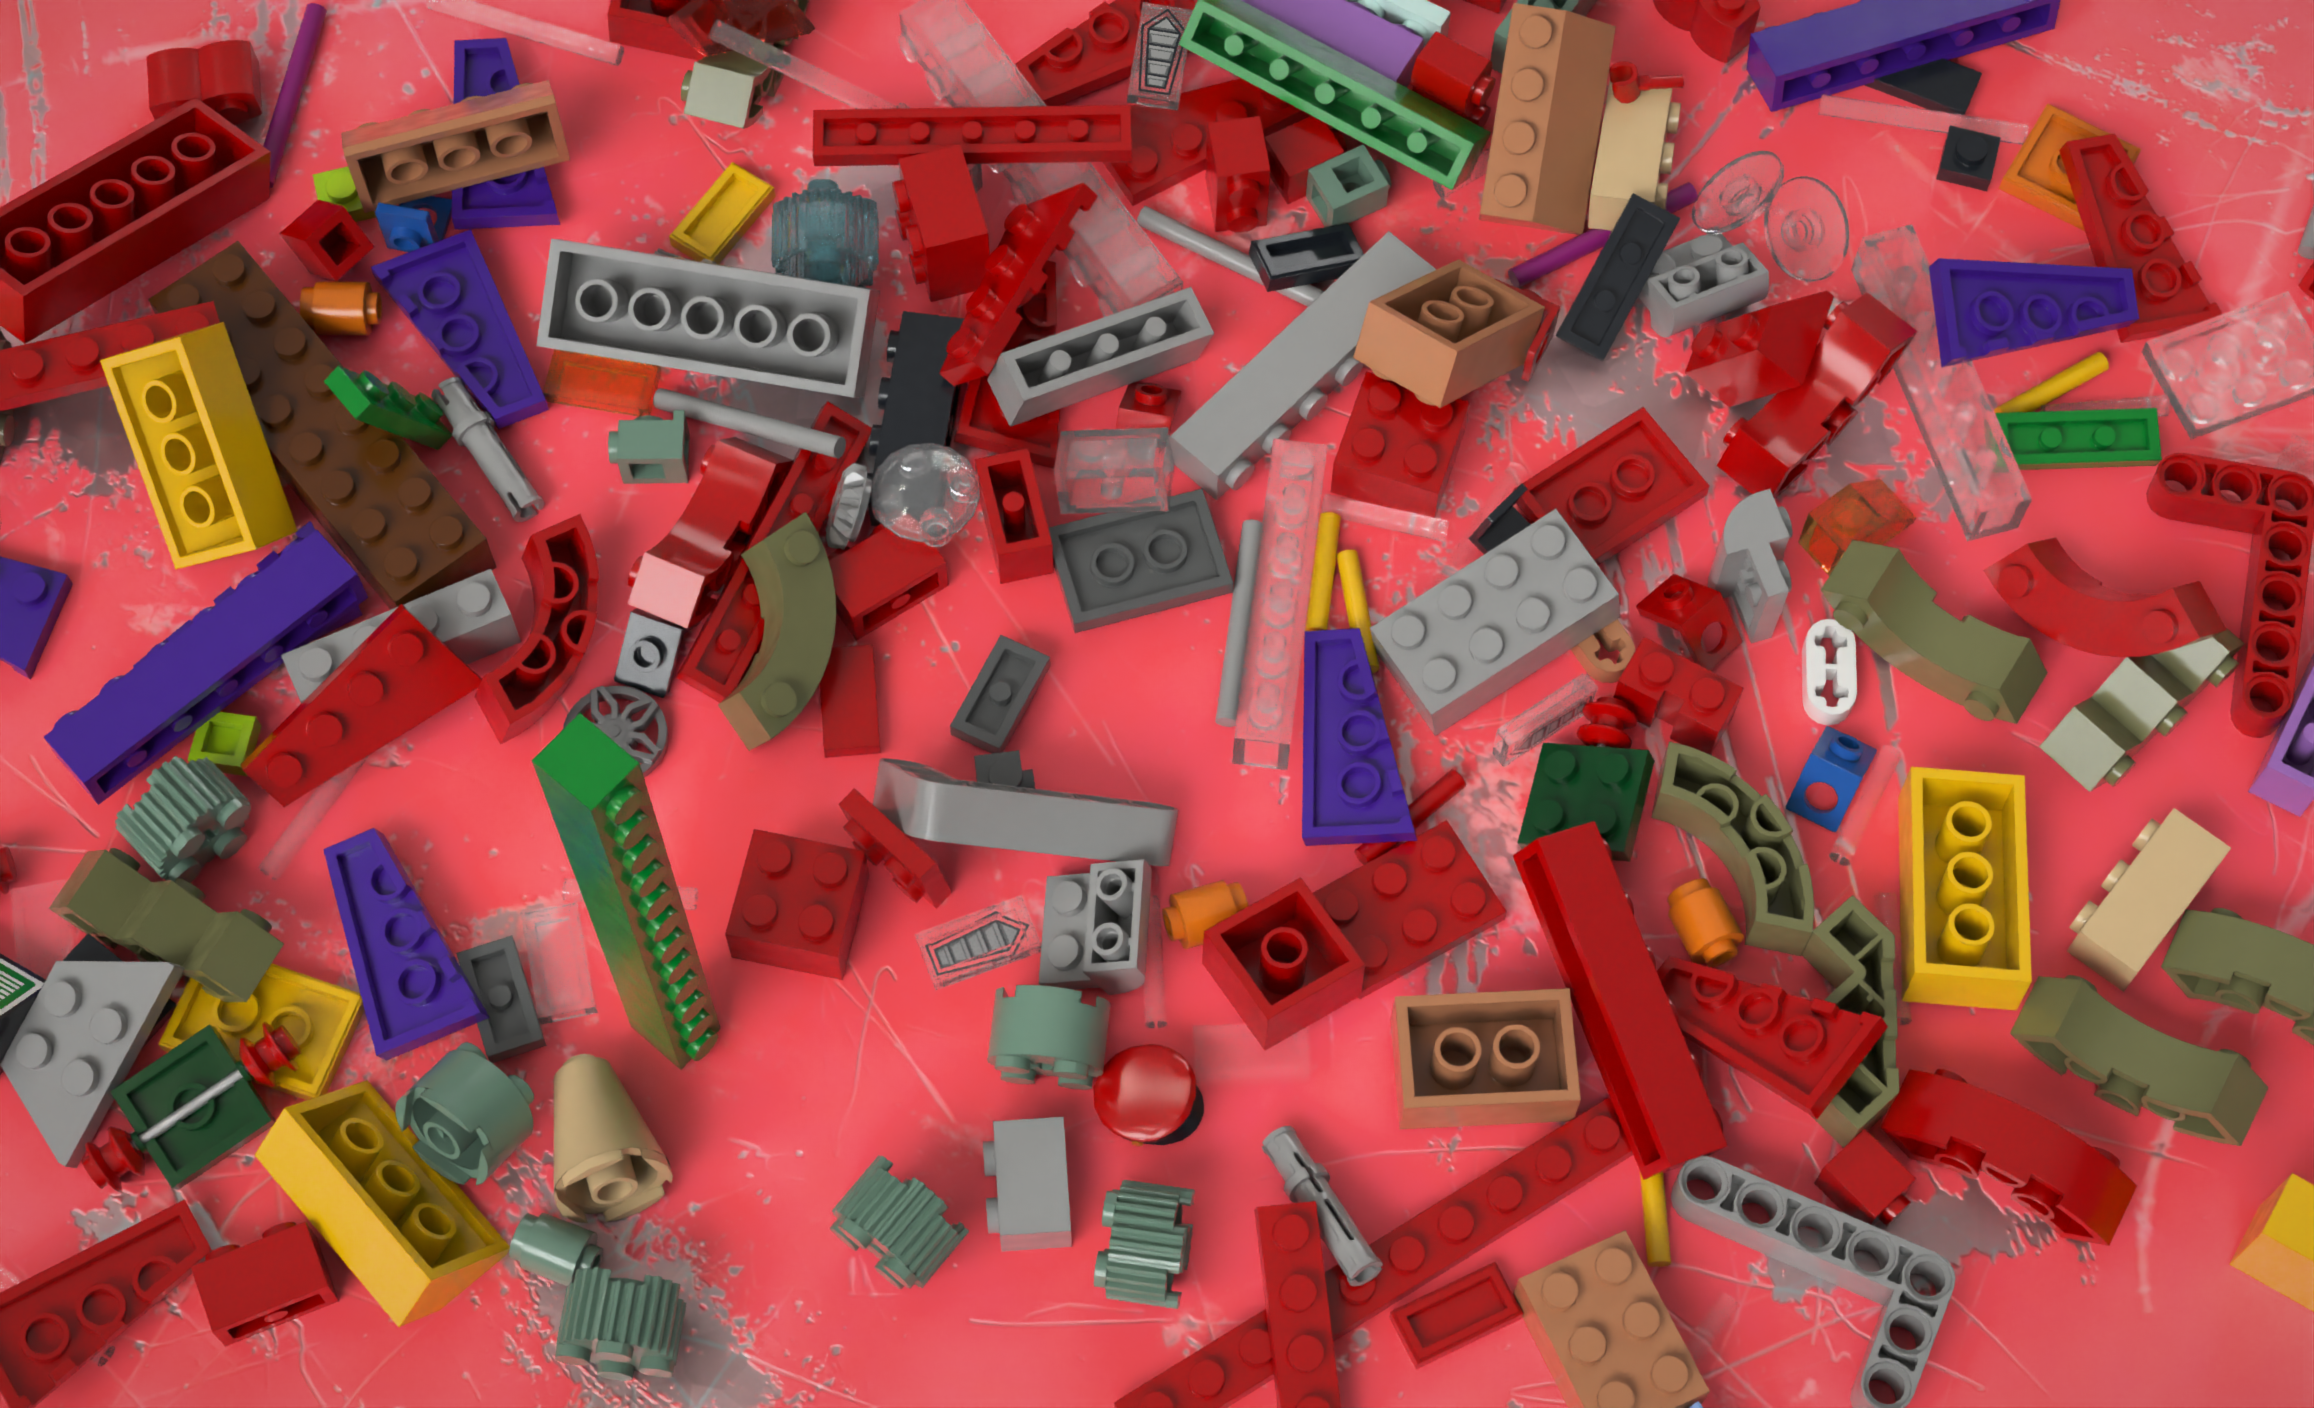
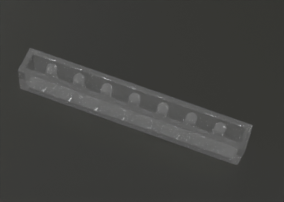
(974, 71)

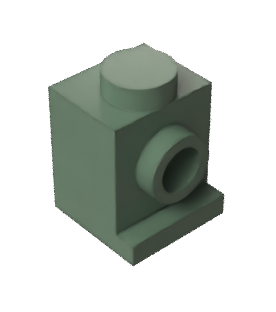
(1348, 187)
(651, 449)

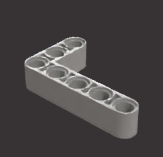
(1022, 818)
(1832, 1263)

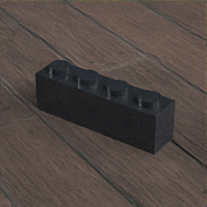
(916, 398)

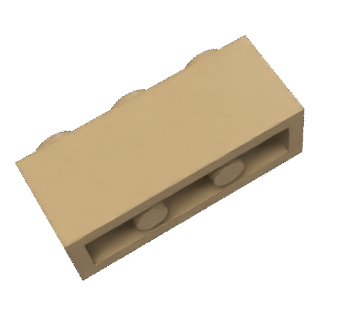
(1632, 154)
(2145, 897)

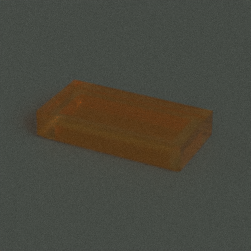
(601, 383)

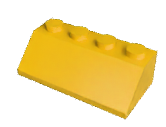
(199, 446)
(378, 1203)

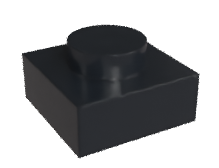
(1968, 158)

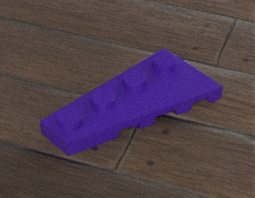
(514, 200)
(2019, 306)
(462, 317)
(28, 611)
(1347, 753)
(399, 957)

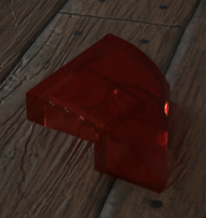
(760, 18)

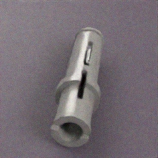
(477, 433)
(1309, 1182)

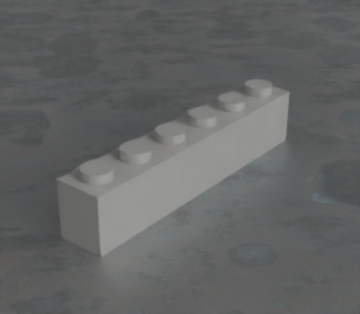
(1290, 374)

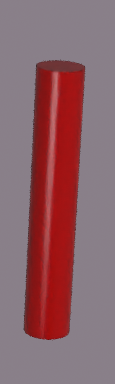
(1420, 810)

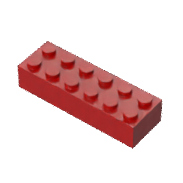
(124, 214)

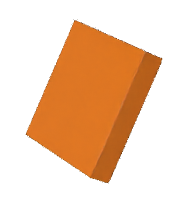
(2038, 169)

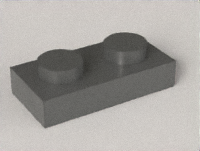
(1000, 695)
(505, 994)

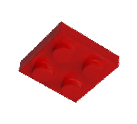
(875, 834)

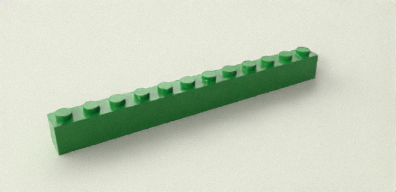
(628, 888)

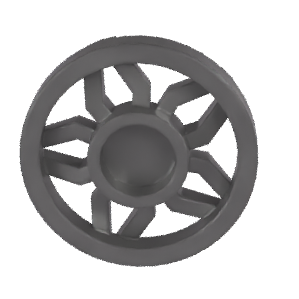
(620, 725)

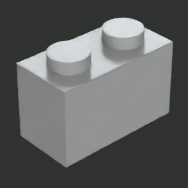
(1031, 1184)

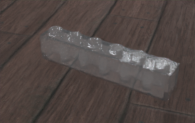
(1947, 400)
(1279, 605)

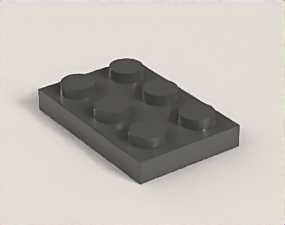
(1139, 562)

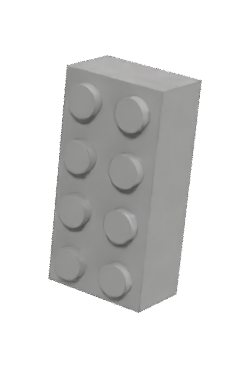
(1495, 621)

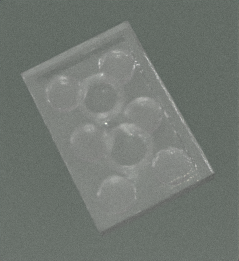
(2235, 364)

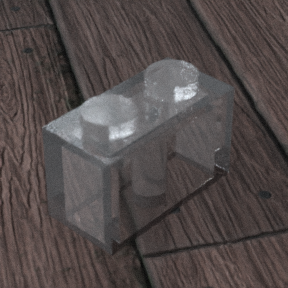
(1114, 470)

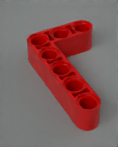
(2266, 575)

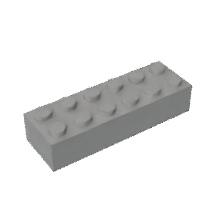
(708, 318)

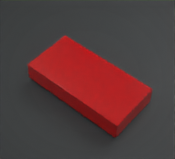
(850, 702)
(1455, 1315)

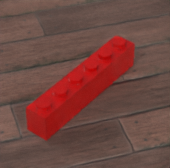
(1620, 999)

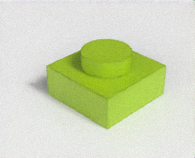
(338, 188)
(226, 741)

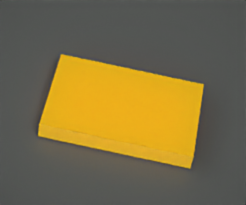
(312, 1010)

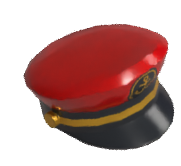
(1149, 1096)

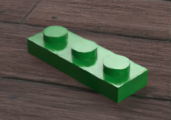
(389, 407)
(2083, 438)

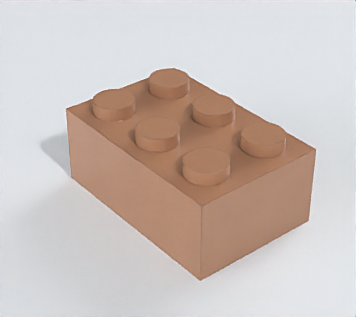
(1447, 333)
(1484, 1058)
(1608, 1331)

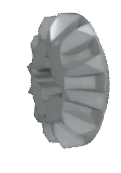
(848, 506)

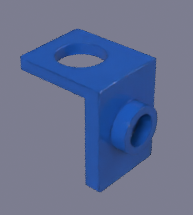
(409, 228)
(1837, 762)

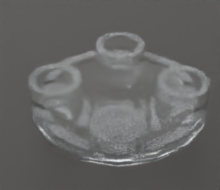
(925, 493)

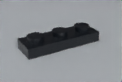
(1617, 277)

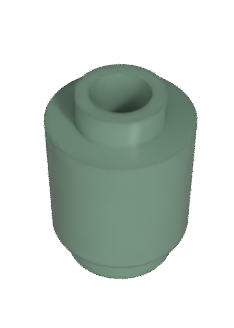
(554, 1247)

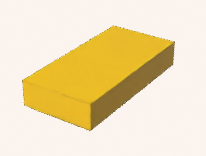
(722, 215)

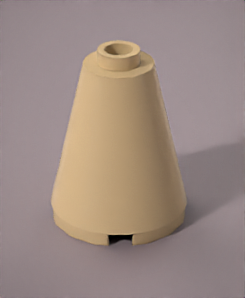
(602, 1145)

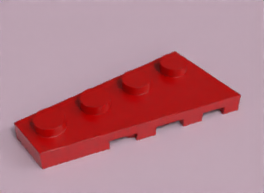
(1090, 54)
(1173, 143)
(2130, 235)
(1012, 280)
(981, 418)
(366, 702)
(1777, 1039)
(88, 1300)

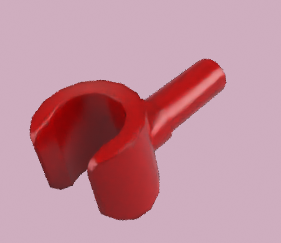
(1629, 84)

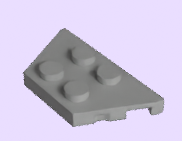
(83, 1044)

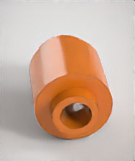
(341, 308)
(1201, 908)
(1704, 923)

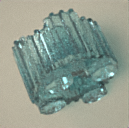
(826, 235)

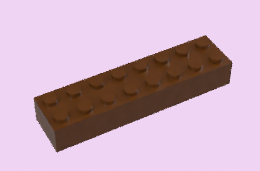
(349, 474)

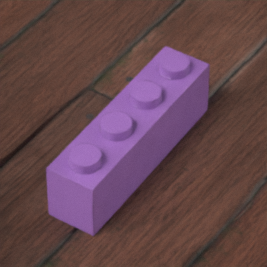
(1351, 31)
(2288, 766)

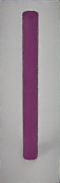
(293, 85)
(1586, 243)

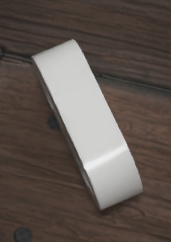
(1841, 672)

